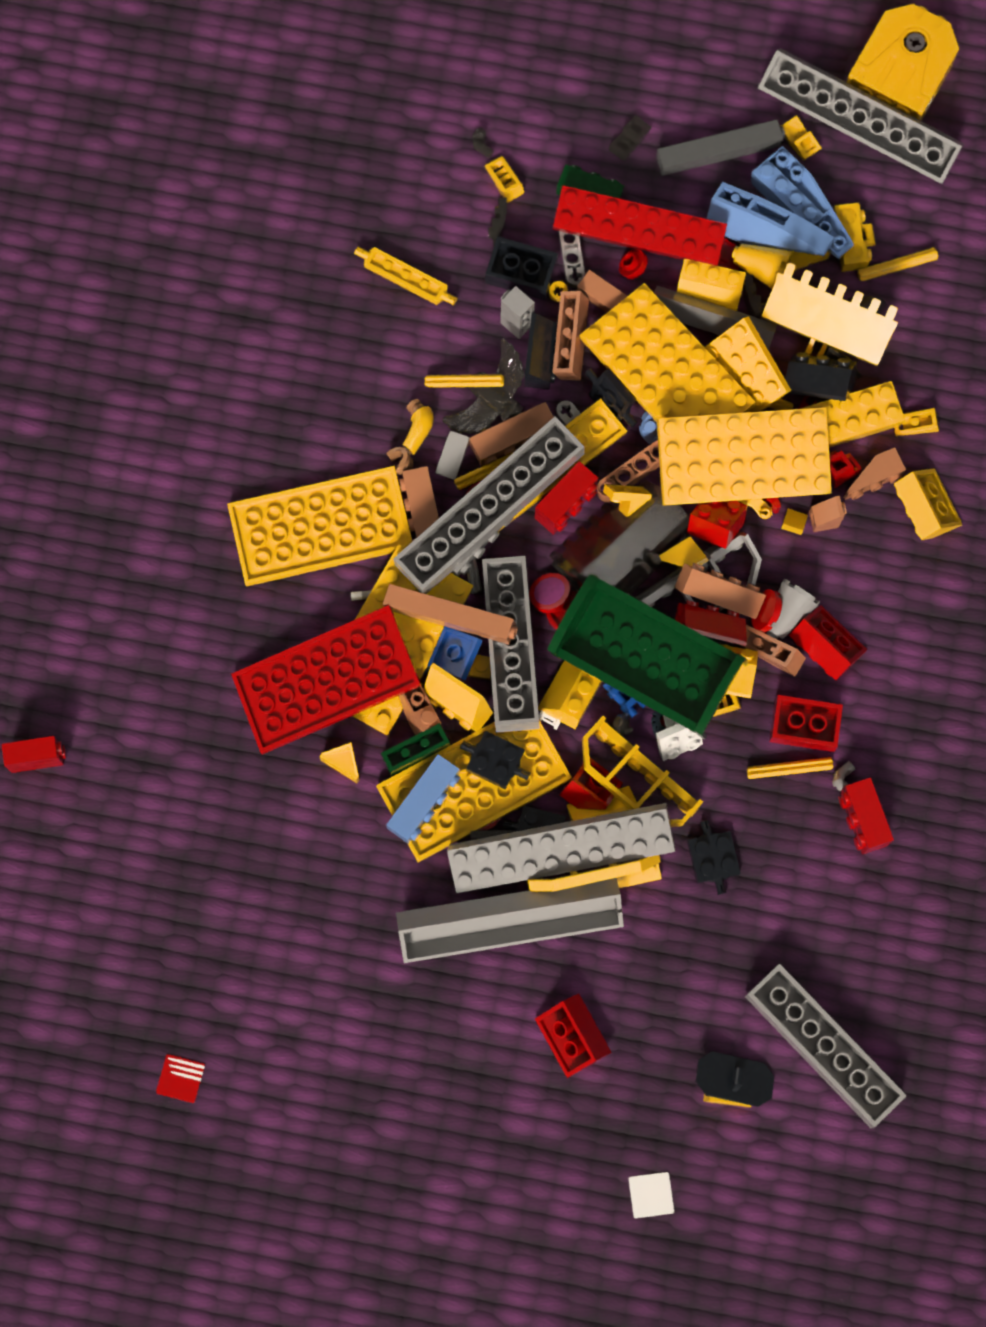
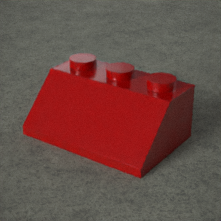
(712, 623)
(827, 642)
(573, 1035)

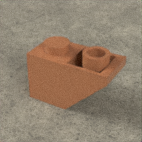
(827, 514)

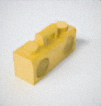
(852, 219)

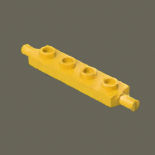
(405, 276)

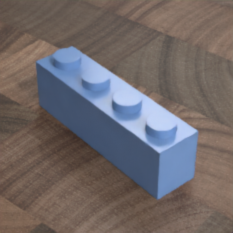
(423, 798)

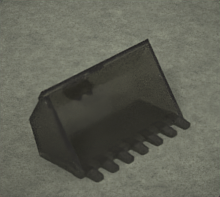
(621, 547)

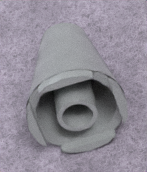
(795, 607)

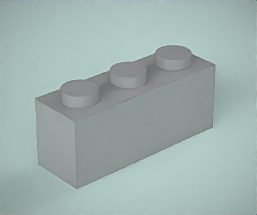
(516, 311)

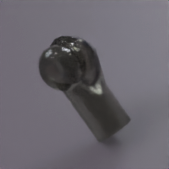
(479, 143)

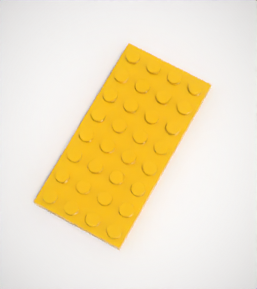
(662, 361)
(744, 456)
(319, 526)
(418, 634)
(474, 800)

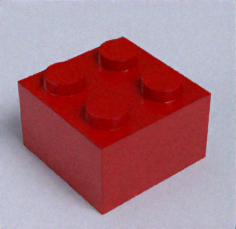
(717, 521)

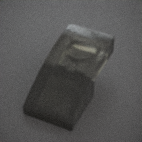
(630, 138)

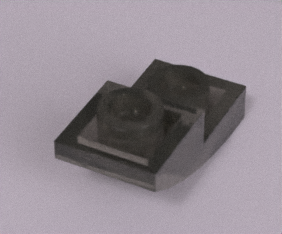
(499, 221)
(752, 301)

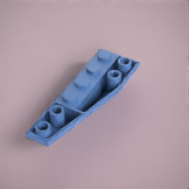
(792, 187)
(764, 223)

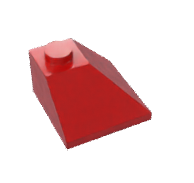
(588, 793)

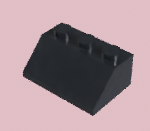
(540, 353)
(821, 376)

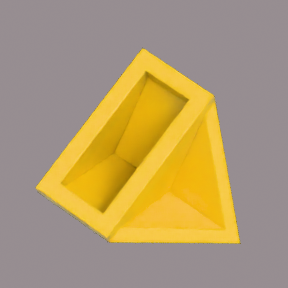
(684, 552)
(342, 760)

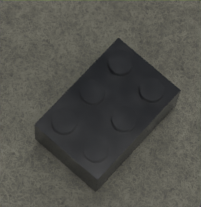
(521, 266)

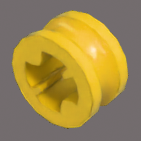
(558, 284)

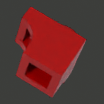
(842, 467)

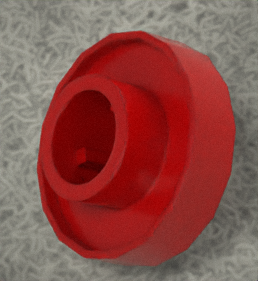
(633, 264)

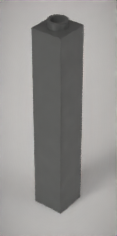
(720, 147)
(709, 315)

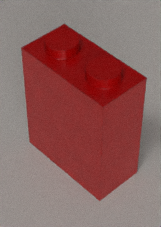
(33, 754)

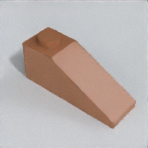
(774, 651)

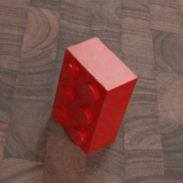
(566, 498)
(806, 723)
(865, 816)

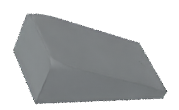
(452, 455)

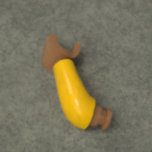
(422, 423)

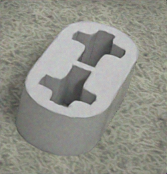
(565, 418)

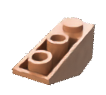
(882, 469)
(418, 710)

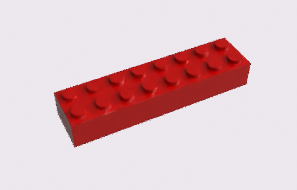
(639, 226)

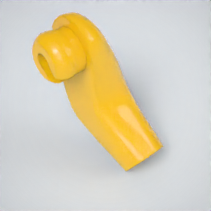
(759, 506)

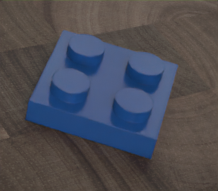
(455, 652)

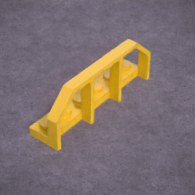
(640, 763)
(627, 874)

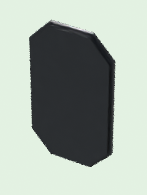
(735, 1079)

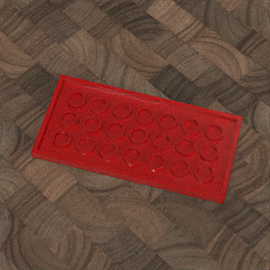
(326, 679)

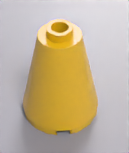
(761, 261)

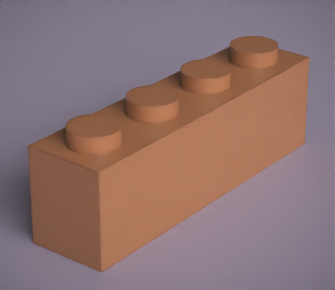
(569, 346)
(509, 435)
(419, 499)
(719, 590)

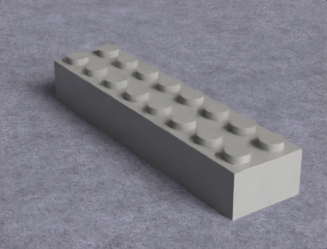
(511, 664)
(825, 1046)

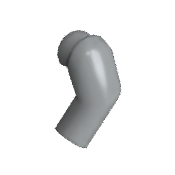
(840, 774)

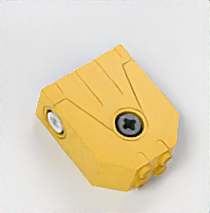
(906, 59)

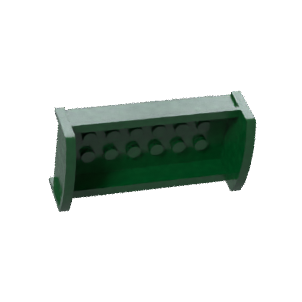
(645, 654)

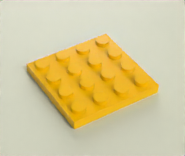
(749, 363)

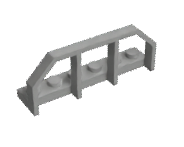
(714, 554)

